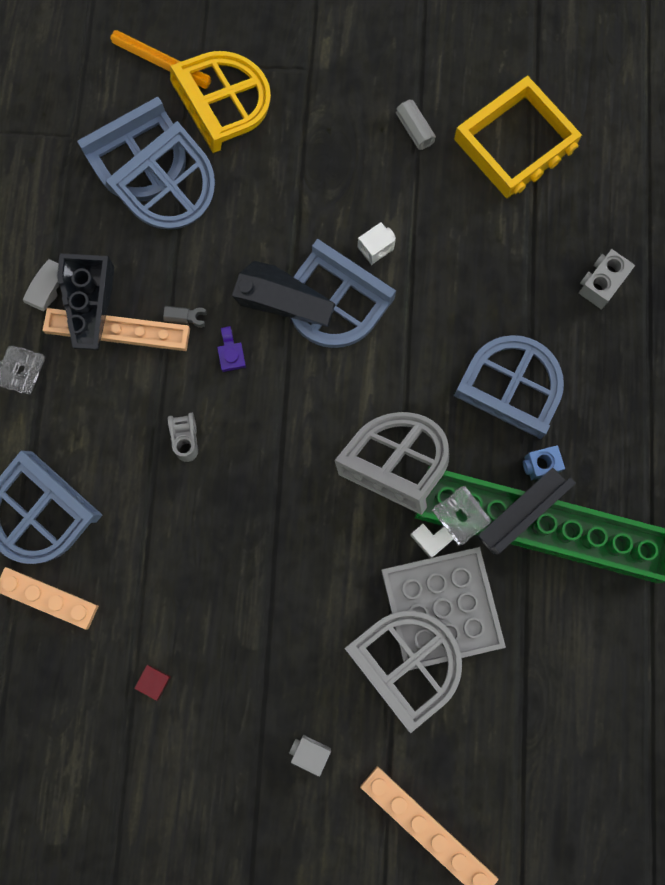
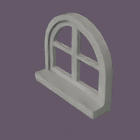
(382, 479)
(384, 683)

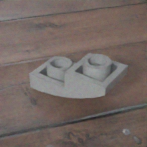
(43, 287)

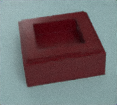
(152, 682)

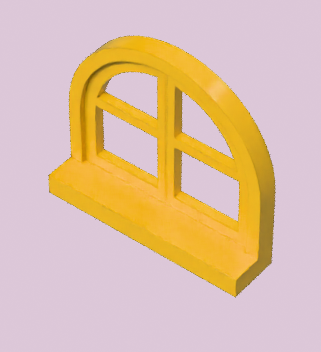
(199, 106)

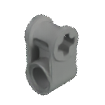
(183, 432)

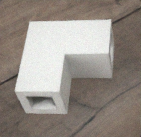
(431, 543)

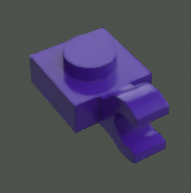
(230, 354)

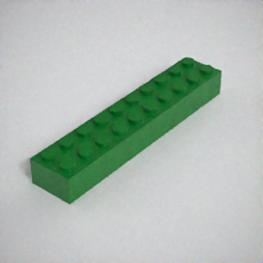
(566, 529)

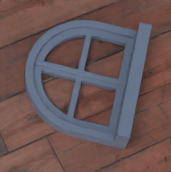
(124, 131)
(147, 158)
(354, 277)
(500, 408)
(55, 489)

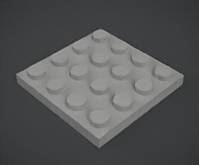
(452, 591)

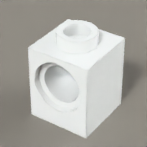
(376, 243)

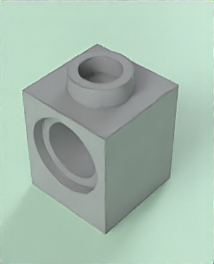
(309, 754)

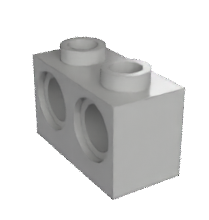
(605, 278)

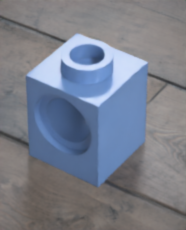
(550, 455)

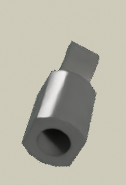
(184, 315)

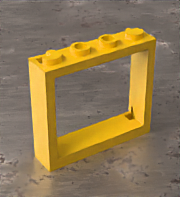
(525, 88)

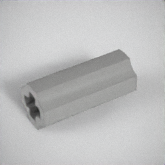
(415, 124)

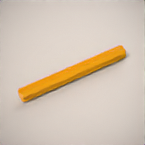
(154, 56)

